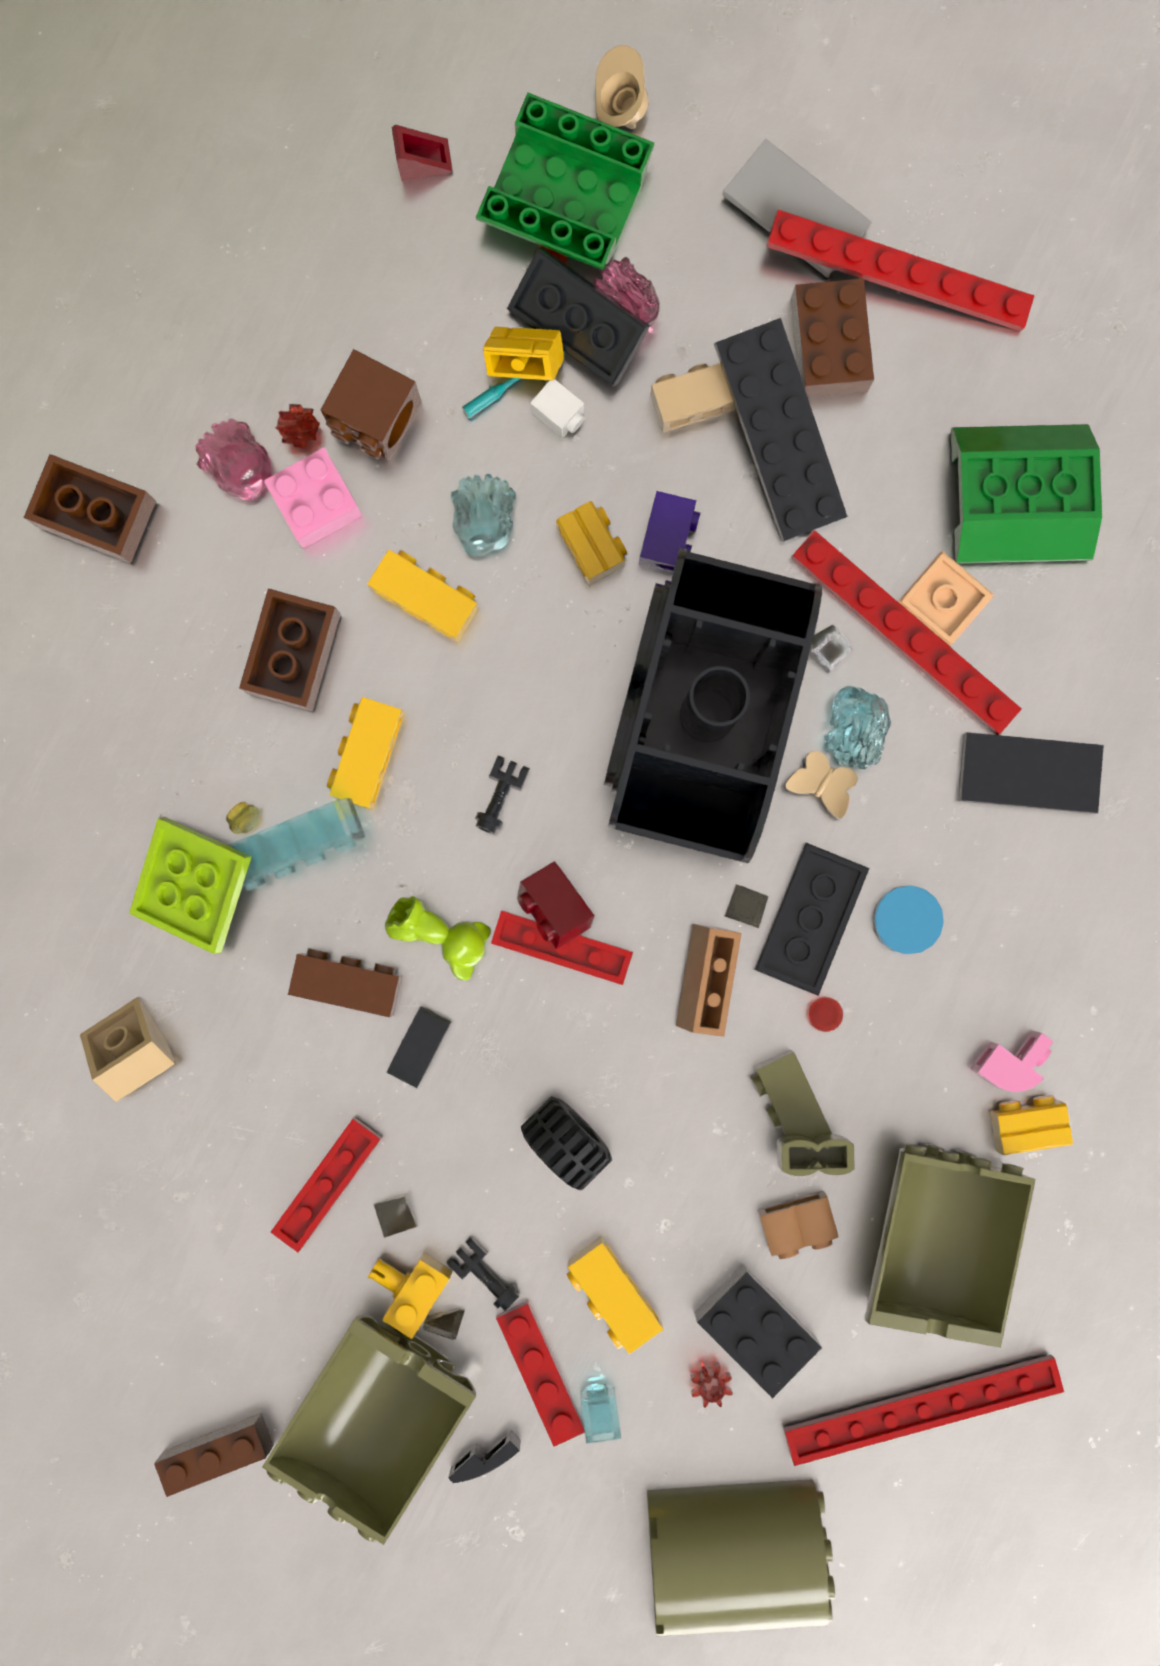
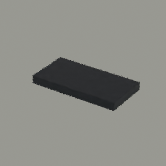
(591, 323)
(1031, 773)
(811, 918)

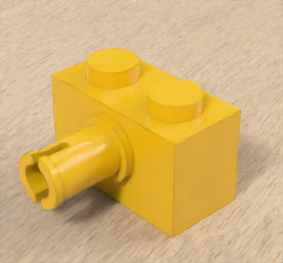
(412, 1292)

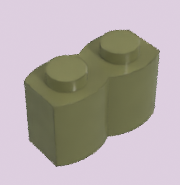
(804, 1156)

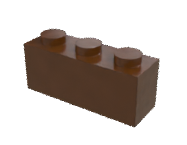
(345, 983)
(213, 1454)

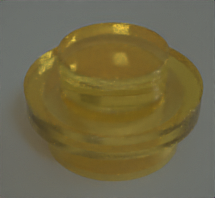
(242, 818)

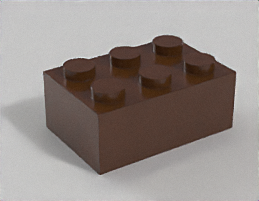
(832, 337)
(90, 508)
(290, 650)

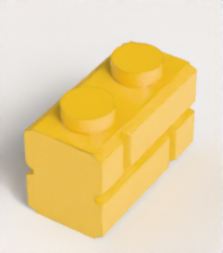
(523, 353)
(591, 542)
(1031, 1126)

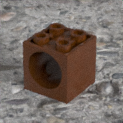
(370, 405)

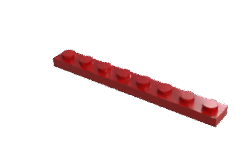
(899, 270)
(906, 633)
(923, 1410)

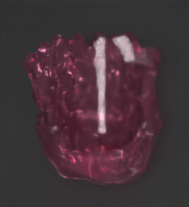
(630, 289)
(234, 459)

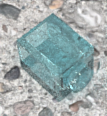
(600, 1413)

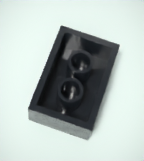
(757, 1330)

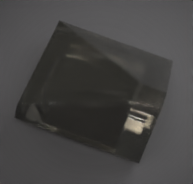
(829, 648)
(746, 906)
(395, 1215)
(444, 1323)

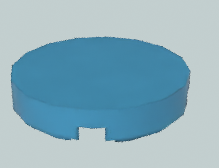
(908, 919)

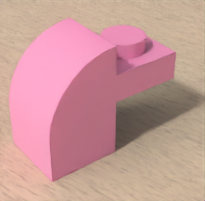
(1010, 1071)

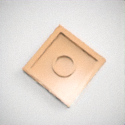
(946, 598)

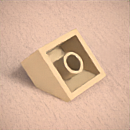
(126, 1050)

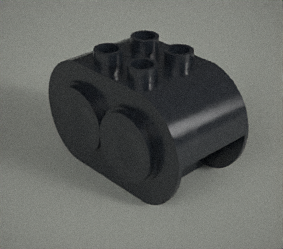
(711, 705)

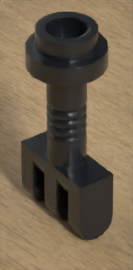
(488, 821)
(504, 1295)

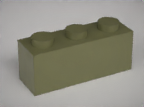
(789, 1096)

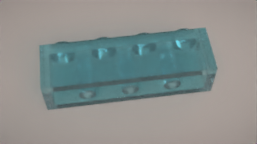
(300, 841)

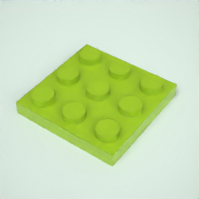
(190, 885)

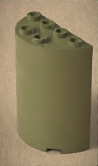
(950, 1245)
(371, 1427)
(739, 1558)

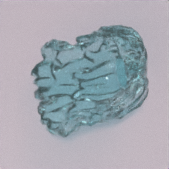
(483, 514)
(859, 727)

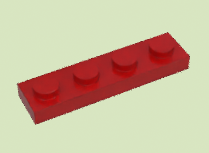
(578, 954)
(326, 1184)
(540, 1373)

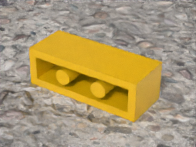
(424, 594)
(365, 752)
(613, 1296)

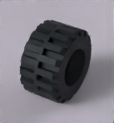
(566, 1143)

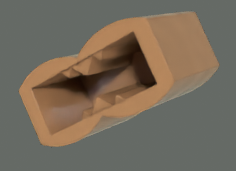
(798, 1225)

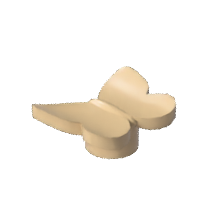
(824, 782)

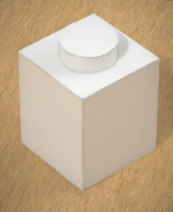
(558, 408)

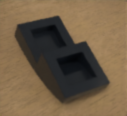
(418, 1047)
(477, 1462)

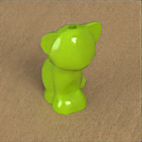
(461, 944)

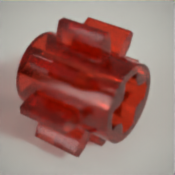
(297, 425)
(716, 1393)

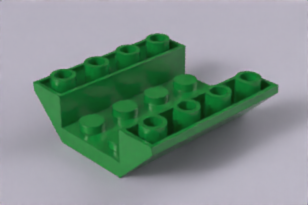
(567, 182)
(1027, 493)

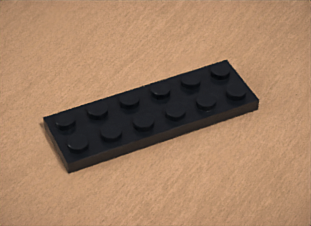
(780, 429)

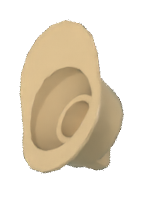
(621, 88)

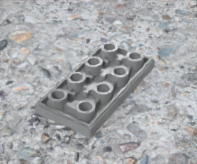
(777, 182)

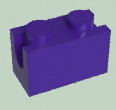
(668, 530)

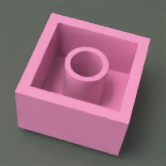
(313, 498)

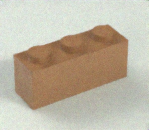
(708, 980)

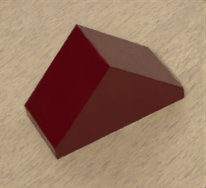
(420, 153)

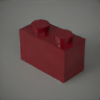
(554, 905)

